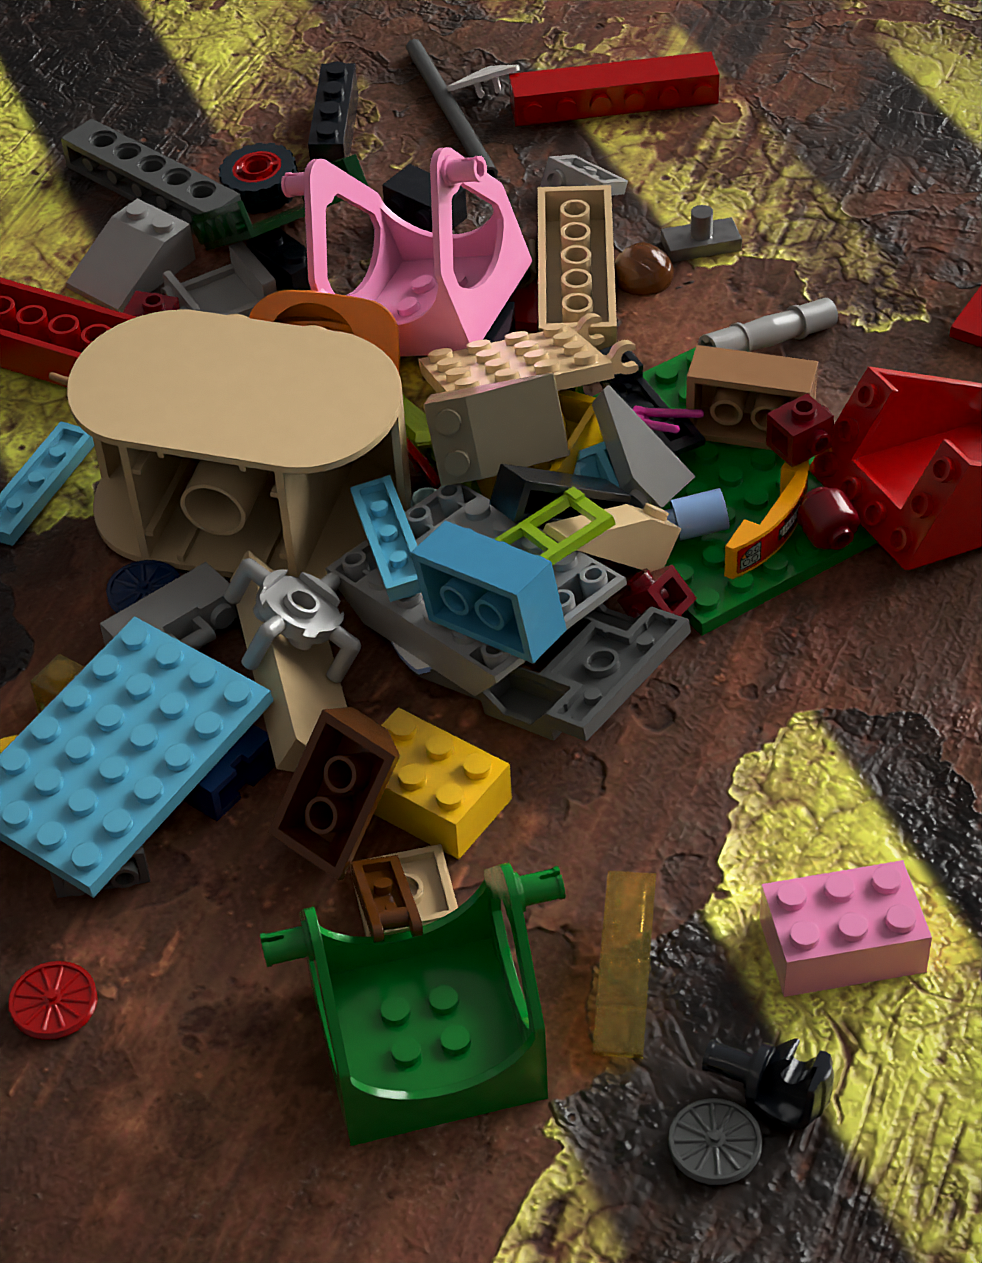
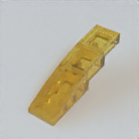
(625, 965)

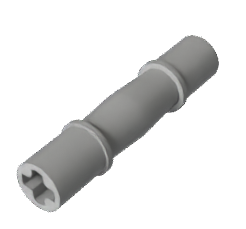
(775, 328)

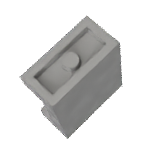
(227, 289)

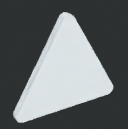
(484, 74)

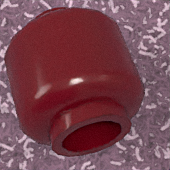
(828, 518)

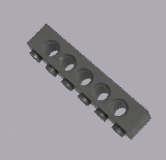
(142, 172)

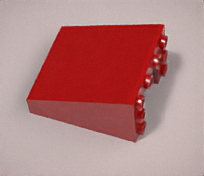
(910, 463)

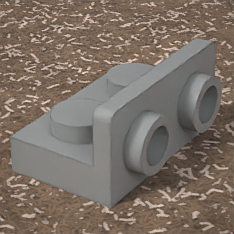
(575, 171)

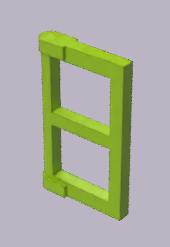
(556, 551)

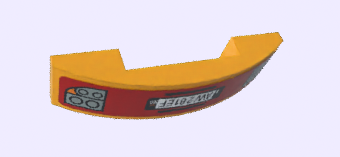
(756, 543)

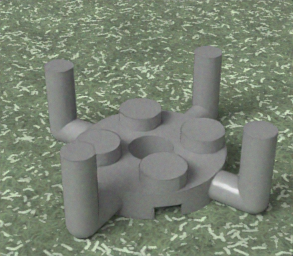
(279, 610)

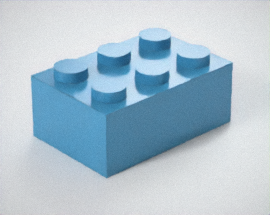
(489, 591)

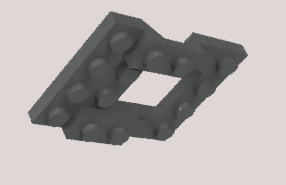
(587, 678)

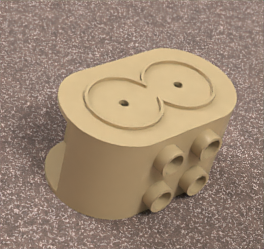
(236, 438)

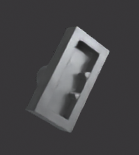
(701, 237)

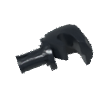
(775, 1081)

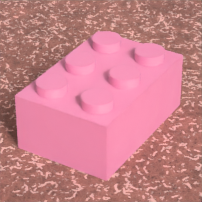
(844, 928)

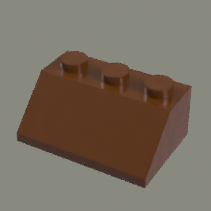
(335, 789)

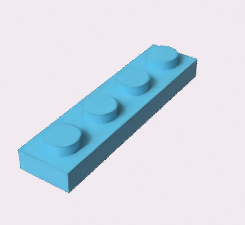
(41, 479)
(388, 536)

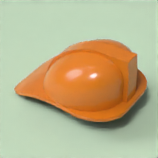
(335, 313)

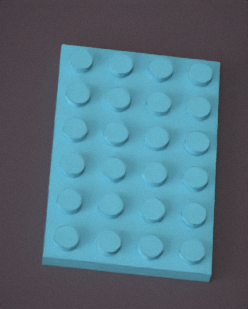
(120, 752)

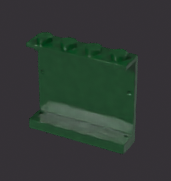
(232, 223)

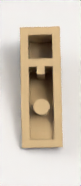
(638, 539)

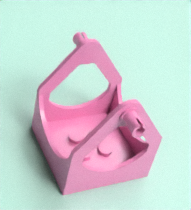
(435, 282)

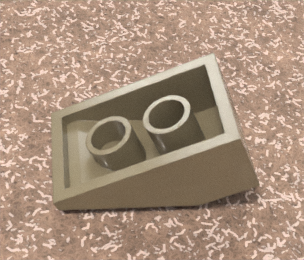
(495, 425)

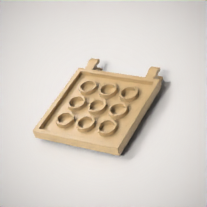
(556, 349)

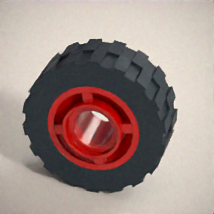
(257, 175)

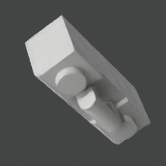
(184, 609)

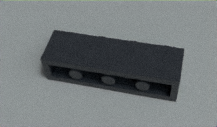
(334, 112)

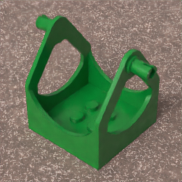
(434, 1019)

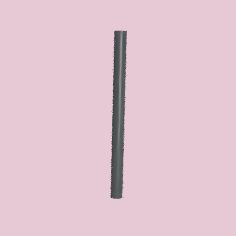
(448, 104)

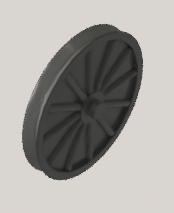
(715, 1141)

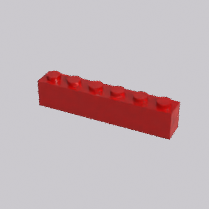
(614, 88)

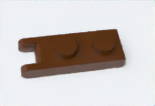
(385, 896)

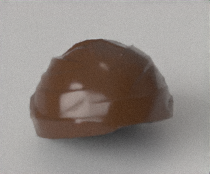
(643, 269)

